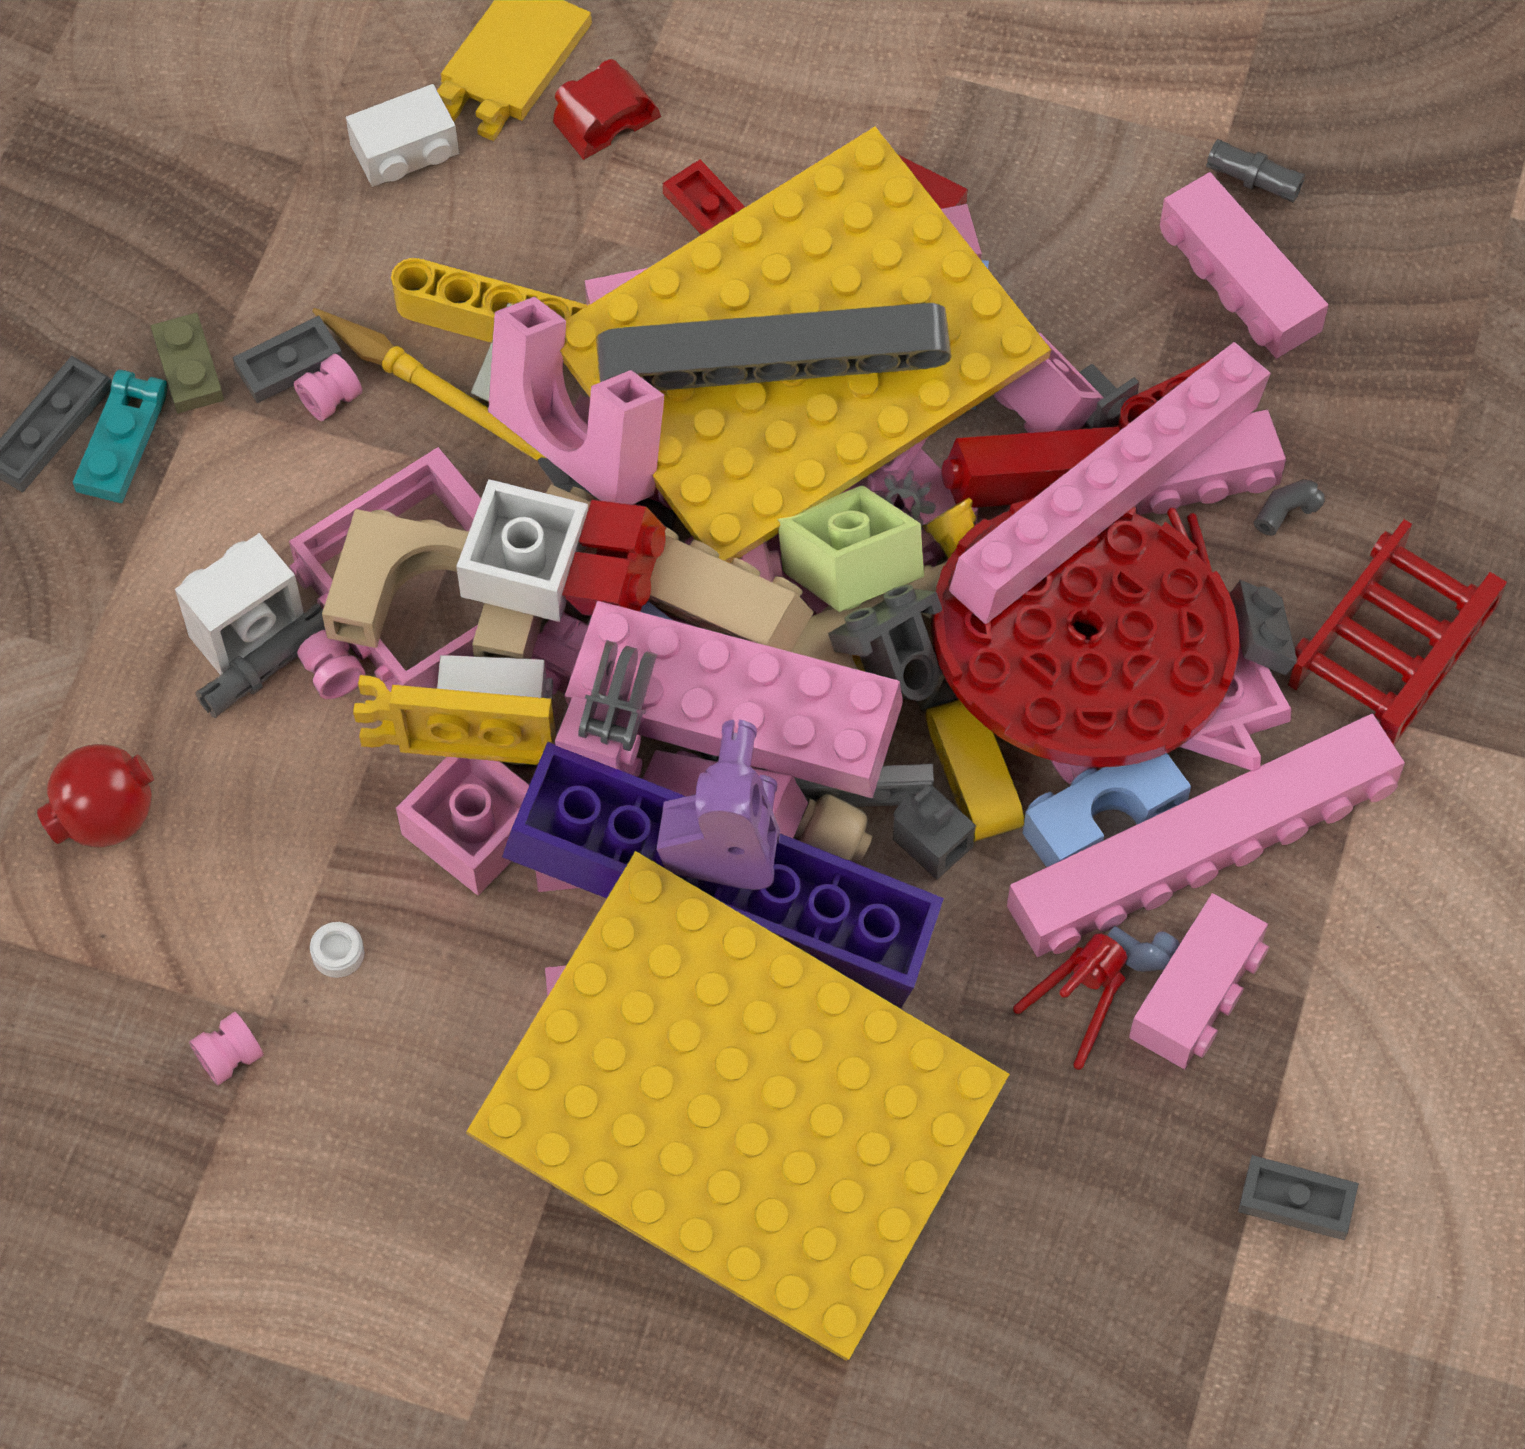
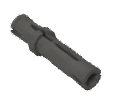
(251, 671)

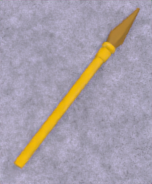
(377, 349)

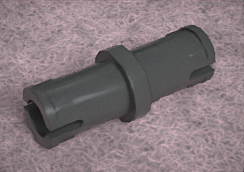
(1255, 170)

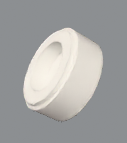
(337, 949)

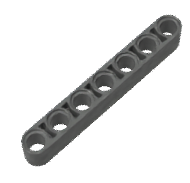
(778, 347)

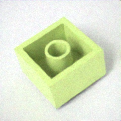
(851, 548)

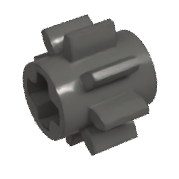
(907, 488)

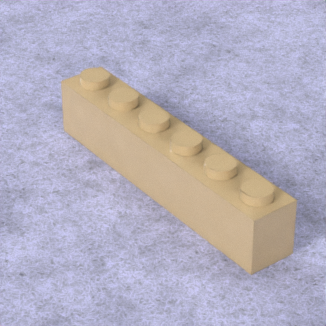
(719, 595)

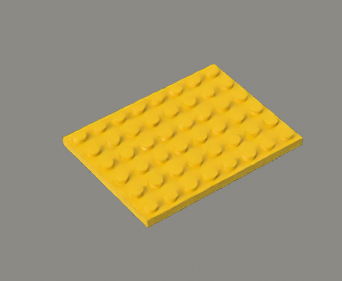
(826, 240)
(739, 1105)

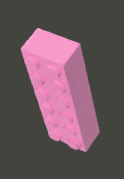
(808, 712)

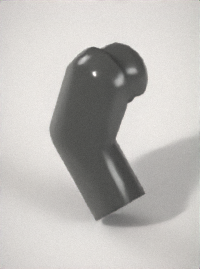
(1284, 499)

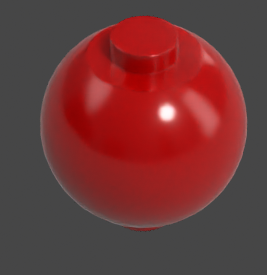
(97, 796)

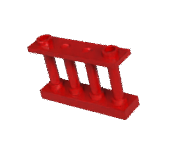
(1419, 674)

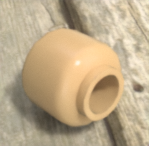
(835, 828)

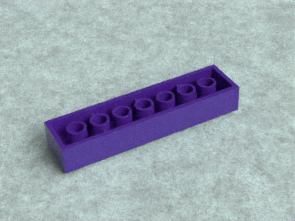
(590, 819)

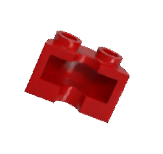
(600, 107)

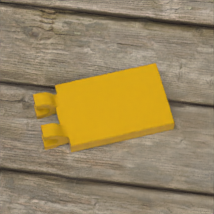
(511, 59)
(455, 722)

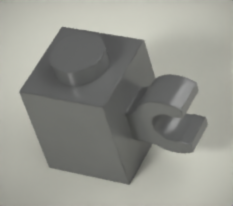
(932, 830)

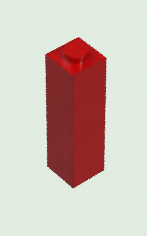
(1015, 466)

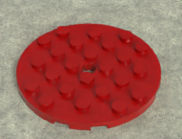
(1104, 701)

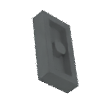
(285, 358)
(1263, 627)
(1298, 1197)

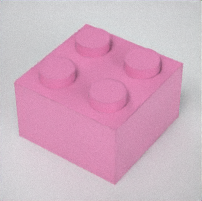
(464, 817)

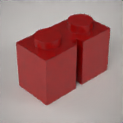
(621, 570)

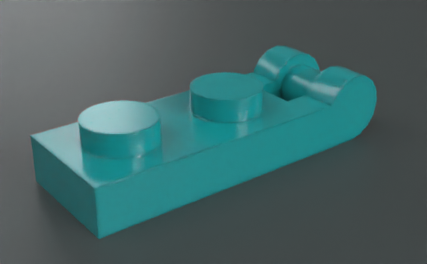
(120, 437)

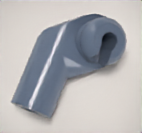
(1146, 955)

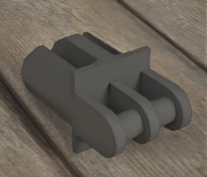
(618, 695)

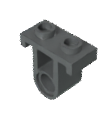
(894, 640)

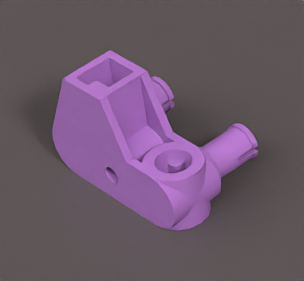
(729, 824)

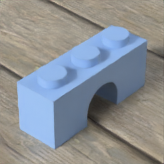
(1065, 824)

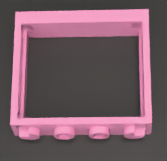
(396, 495)

